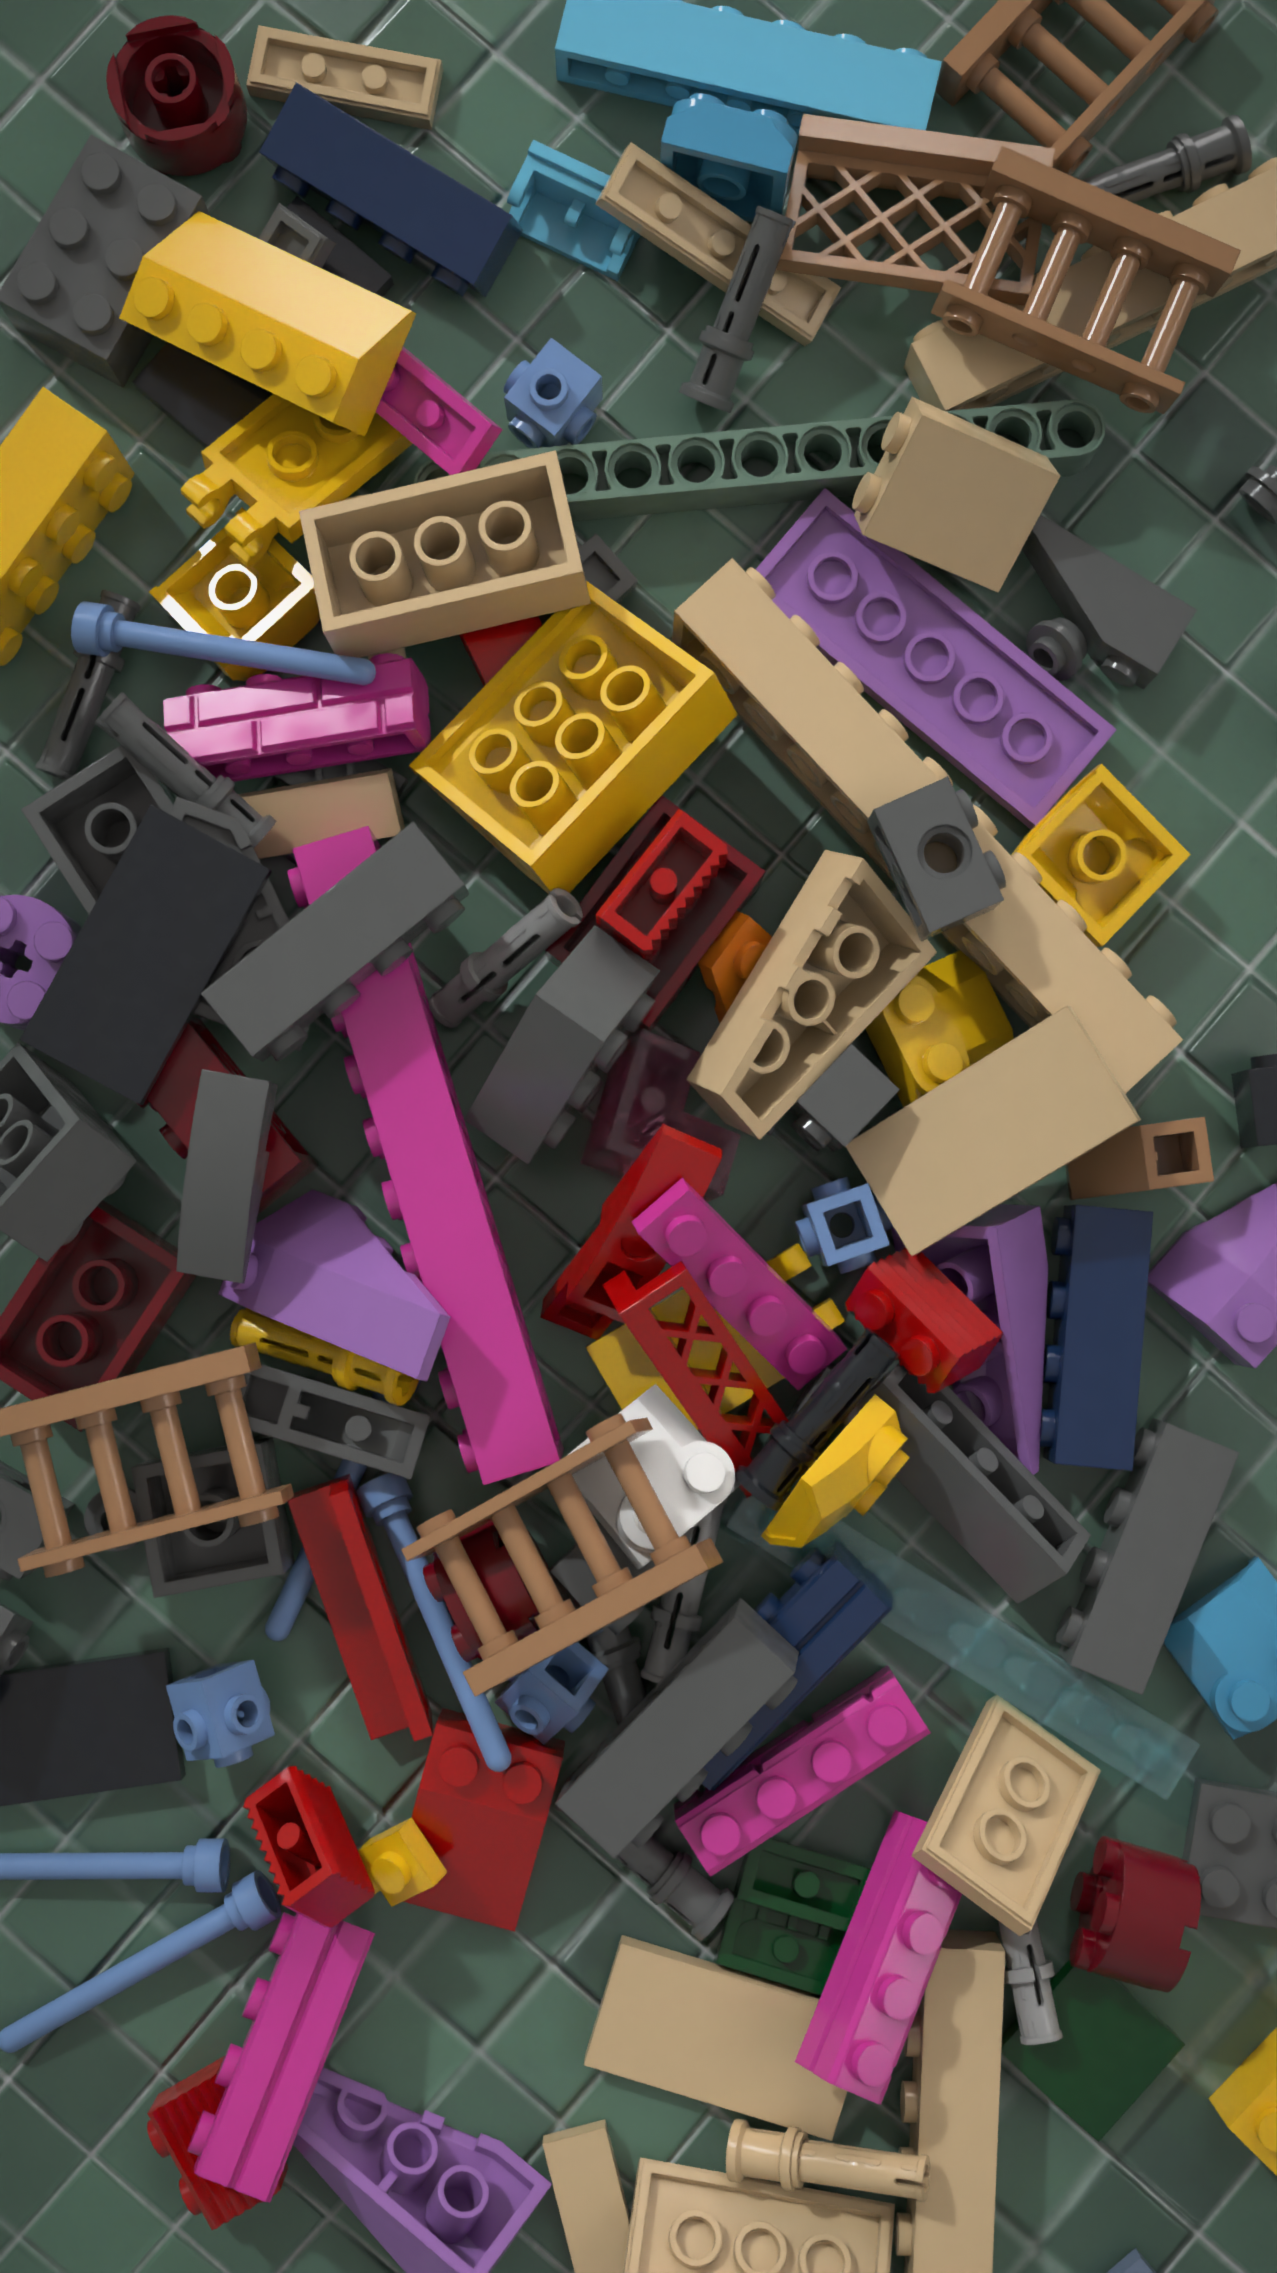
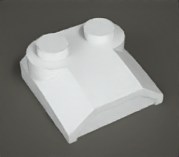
(681, 1466)

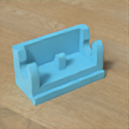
(558, 210)

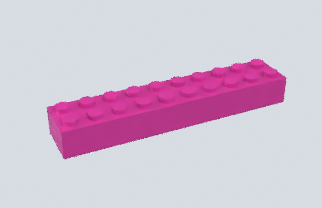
(439, 1197)

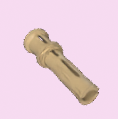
(795, 2159)

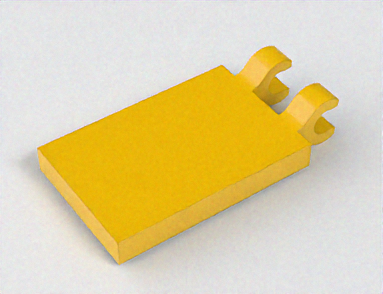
(282, 464)
(632, 1373)

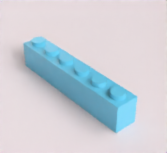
(681, 49)

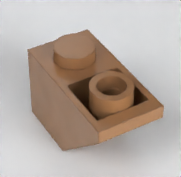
(1144, 1160)

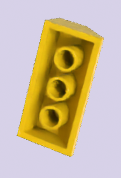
(270, 319)

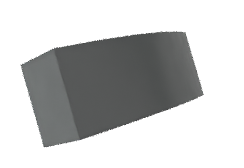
(224, 1175)

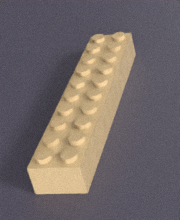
(859, 762)

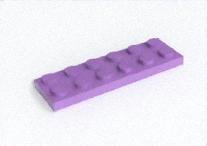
(934, 661)

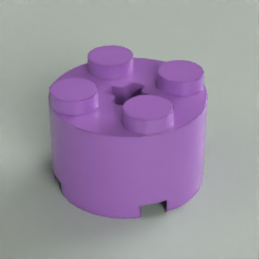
(41, 935)

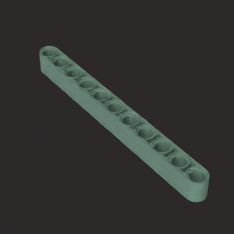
(785, 448)

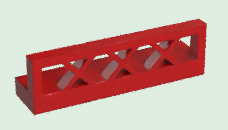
(687, 1382)
(361, 1609)

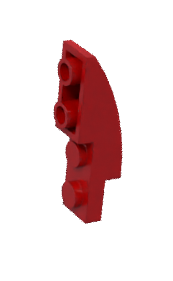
(615, 1246)

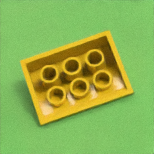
(575, 739)

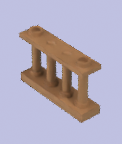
(975, 65)
(1135, 242)
(158, 1394)
(615, 1588)

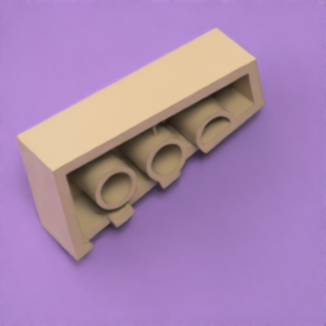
(810, 995)

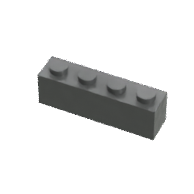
(337, 944)
(979, 1488)
(1145, 1555)
(679, 1729)

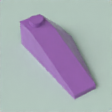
(1005, 1273)
(1226, 1278)
(338, 1282)
(415, 2183)

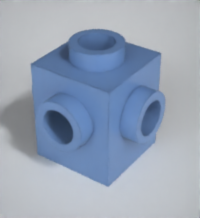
(552, 398)
(867, 1231)
(553, 1693)
(221, 1713)

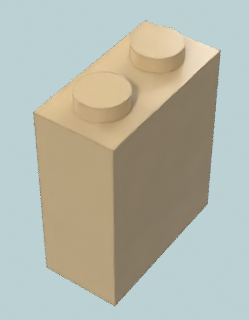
(953, 494)

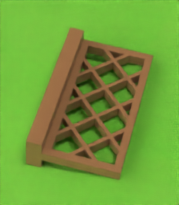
(921, 168)

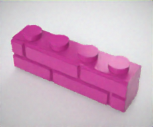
(302, 721)
(800, 1770)
(880, 1968)
(282, 2056)

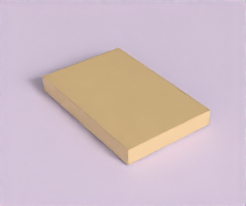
(1007, 1815)

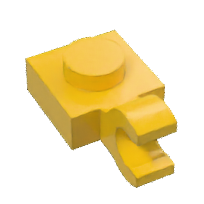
(401, 1862)

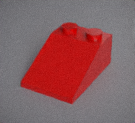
(484, 1820)

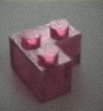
(642, 1094)

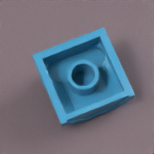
(730, 153)
(1231, 1649)

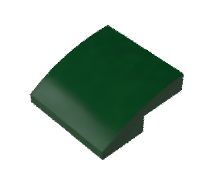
(789, 1914)
(1106, 2052)

